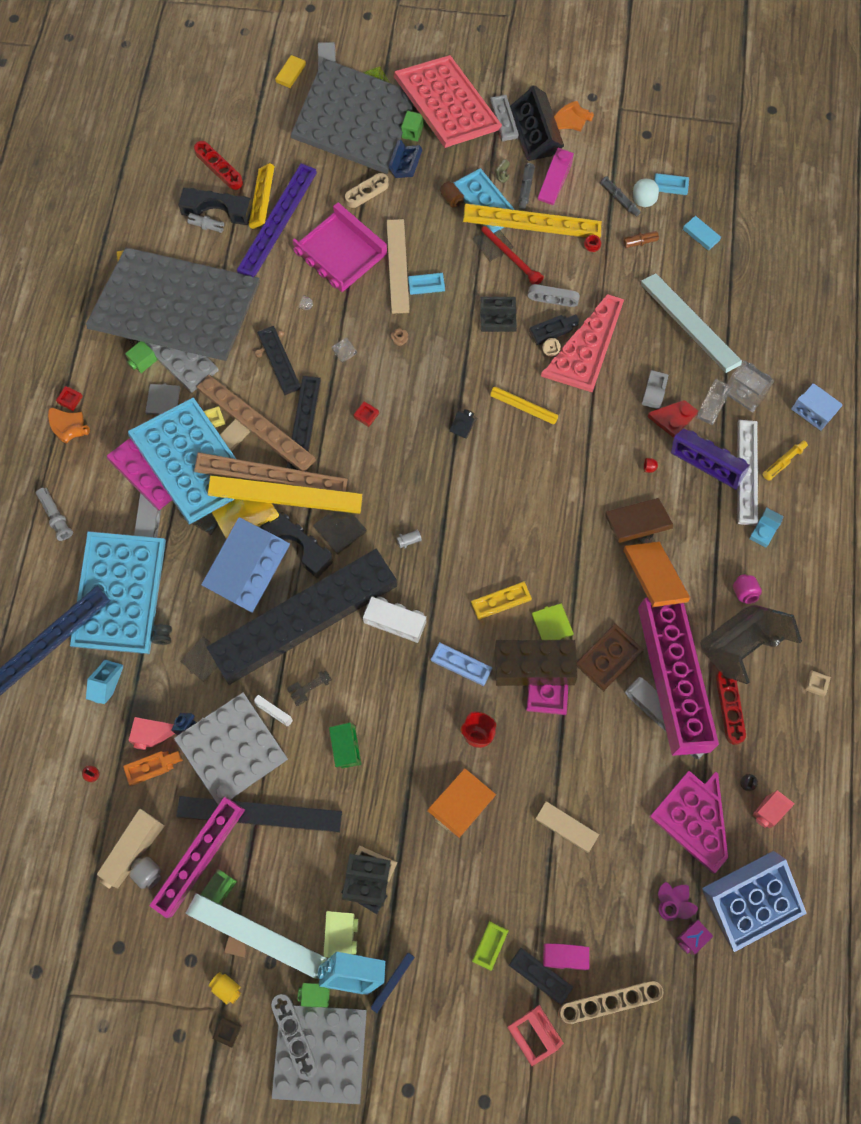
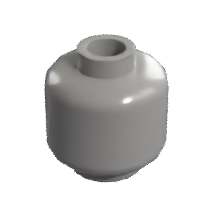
(145, 872)

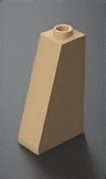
(131, 845)

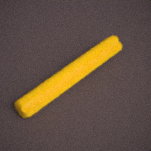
(524, 405)

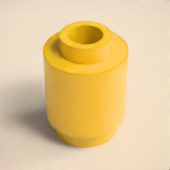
(225, 988)

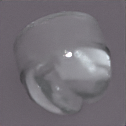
(306, 303)

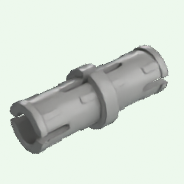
(205, 222)

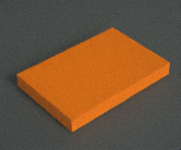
(461, 803)

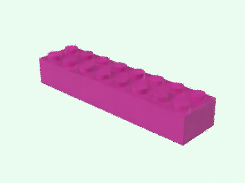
(678, 679)

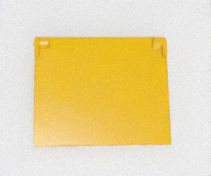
(251, 511)

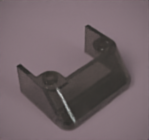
(744, 634)

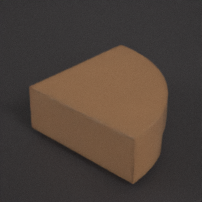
(235, 947)

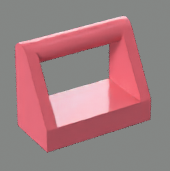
(543, 1029)

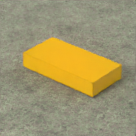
(290, 71)

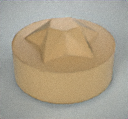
(551, 347)

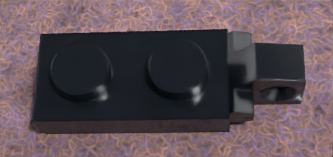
(553, 328)

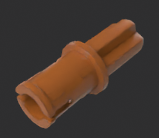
(640, 239)

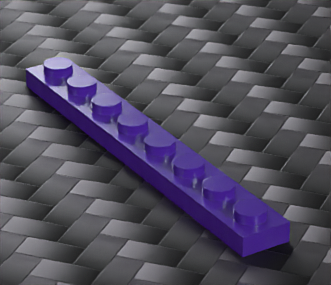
(277, 221)

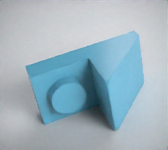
(766, 527)

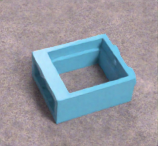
(351, 973)

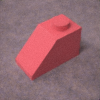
(149, 733)
(772, 809)

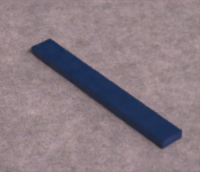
(52, 637)

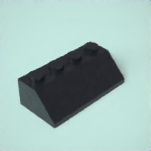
(536, 125)

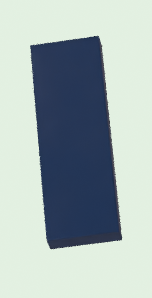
(393, 981)

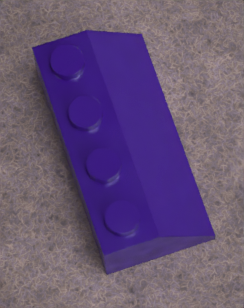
(709, 458)

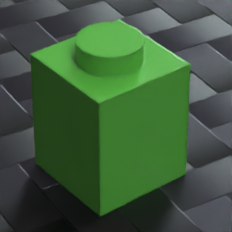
(412, 126)
(140, 357)
(313, 995)

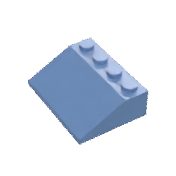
(245, 564)
(754, 900)

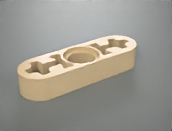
(363, 197)

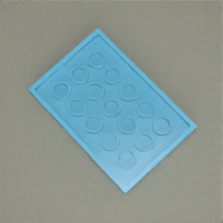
(171, 451)
(130, 576)

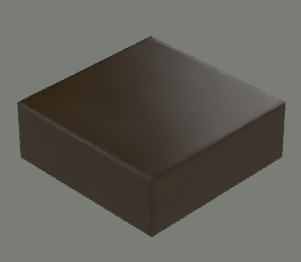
(227, 1032)

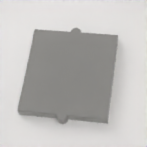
(162, 398)

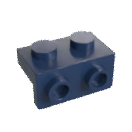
(404, 160)

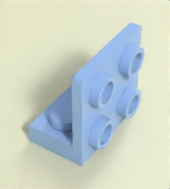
(816, 406)

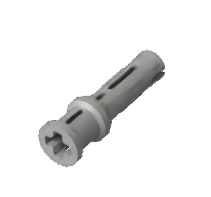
(56, 520)

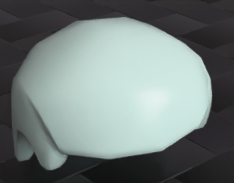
(645, 192)

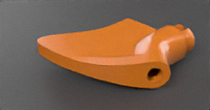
(573, 116)
(67, 425)

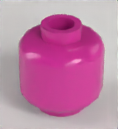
(747, 589)

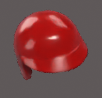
(478, 729)

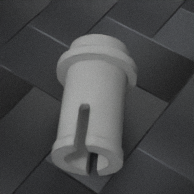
(409, 538)

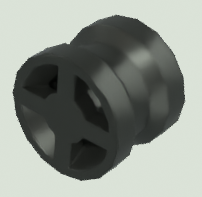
(161, 634)

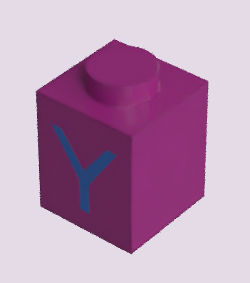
(694, 937)

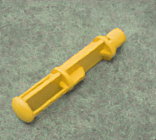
(784, 460)

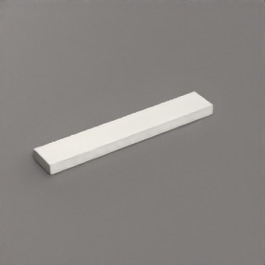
(748, 488)

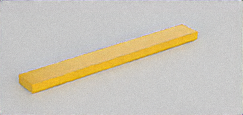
(531, 221)
(285, 494)

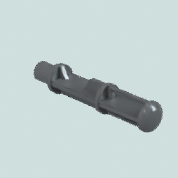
(526, 186)
(620, 196)

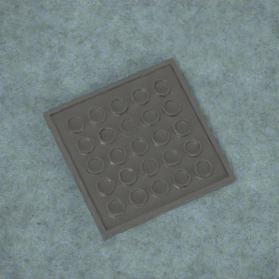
(353, 116)

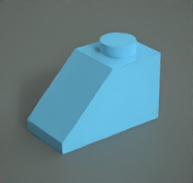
(103, 681)

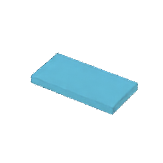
(481, 191)

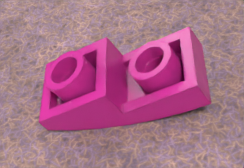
(566, 956)

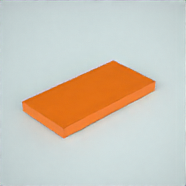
(656, 574)

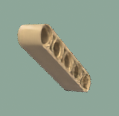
(620, 998)

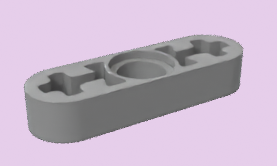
(553, 295)

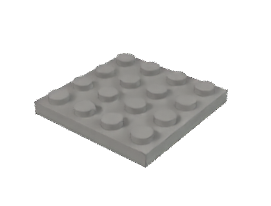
(230, 749)
(338, 1049)

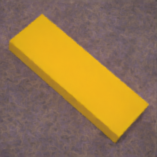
(501, 600)

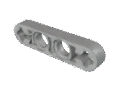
(297, 1034)

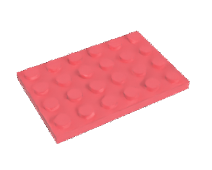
(447, 101)

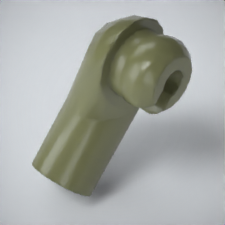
(501, 171)

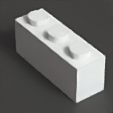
(395, 619)

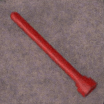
(533, 276)

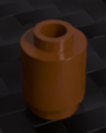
(451, 194)

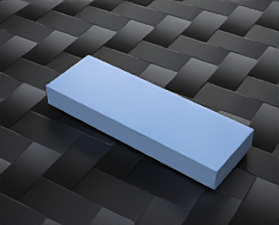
(461, 664)

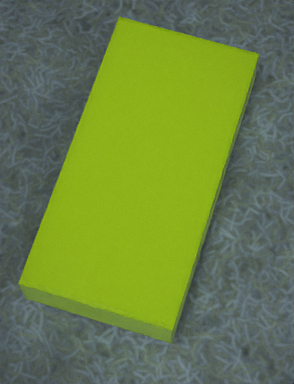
(490, 946)

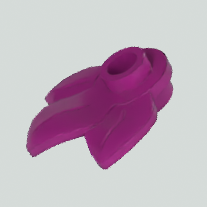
(678, 900)

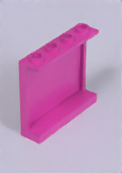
(341, 248)

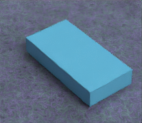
(672, 183)
(702, 233)
(426, 283)

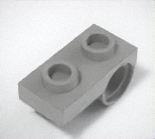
(655, 389)

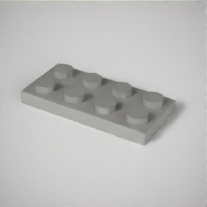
(186, 367)

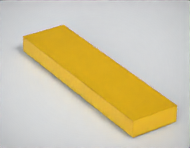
(261, 196)

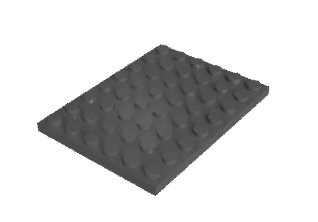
(174, 304)

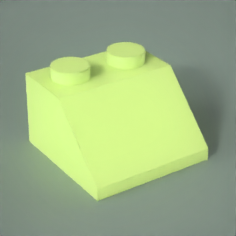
(340, 933)

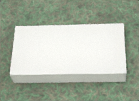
(273, 710)

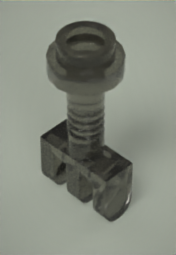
(301, 691)

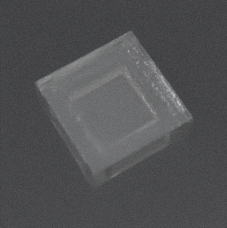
(344, 350)

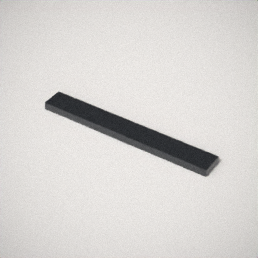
(265, 814)

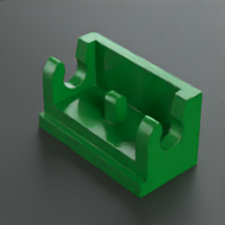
(345, 745)

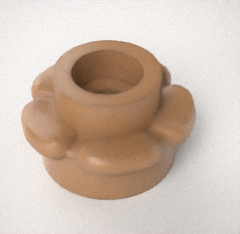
(399, 340)

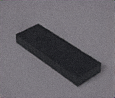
(540, 976)

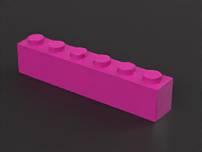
(197, 858)

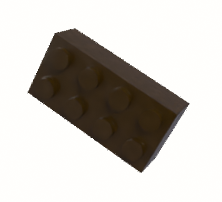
(535, 662)

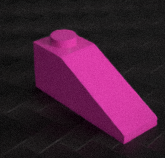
(556, 176)

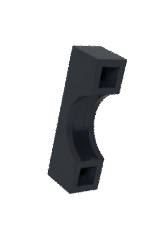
(199, 201)
(315, 558)

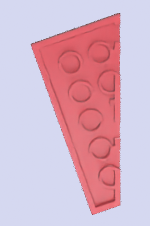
(585, 351)

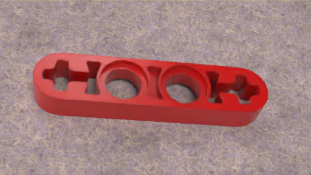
(219, 164)
(734, 705)

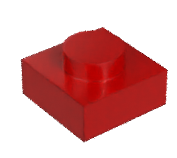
(69, 398)
(366, 414)

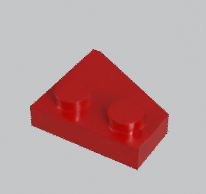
(673, 417)

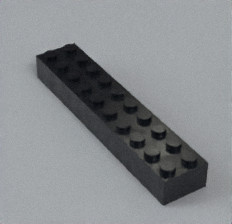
(302, 616)

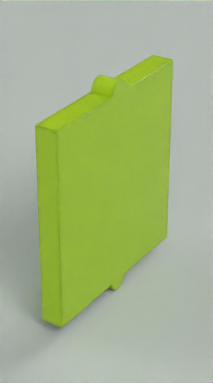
(552, 623)

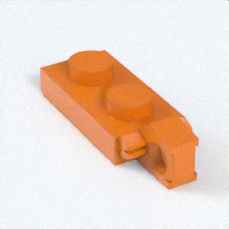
(151, 766)

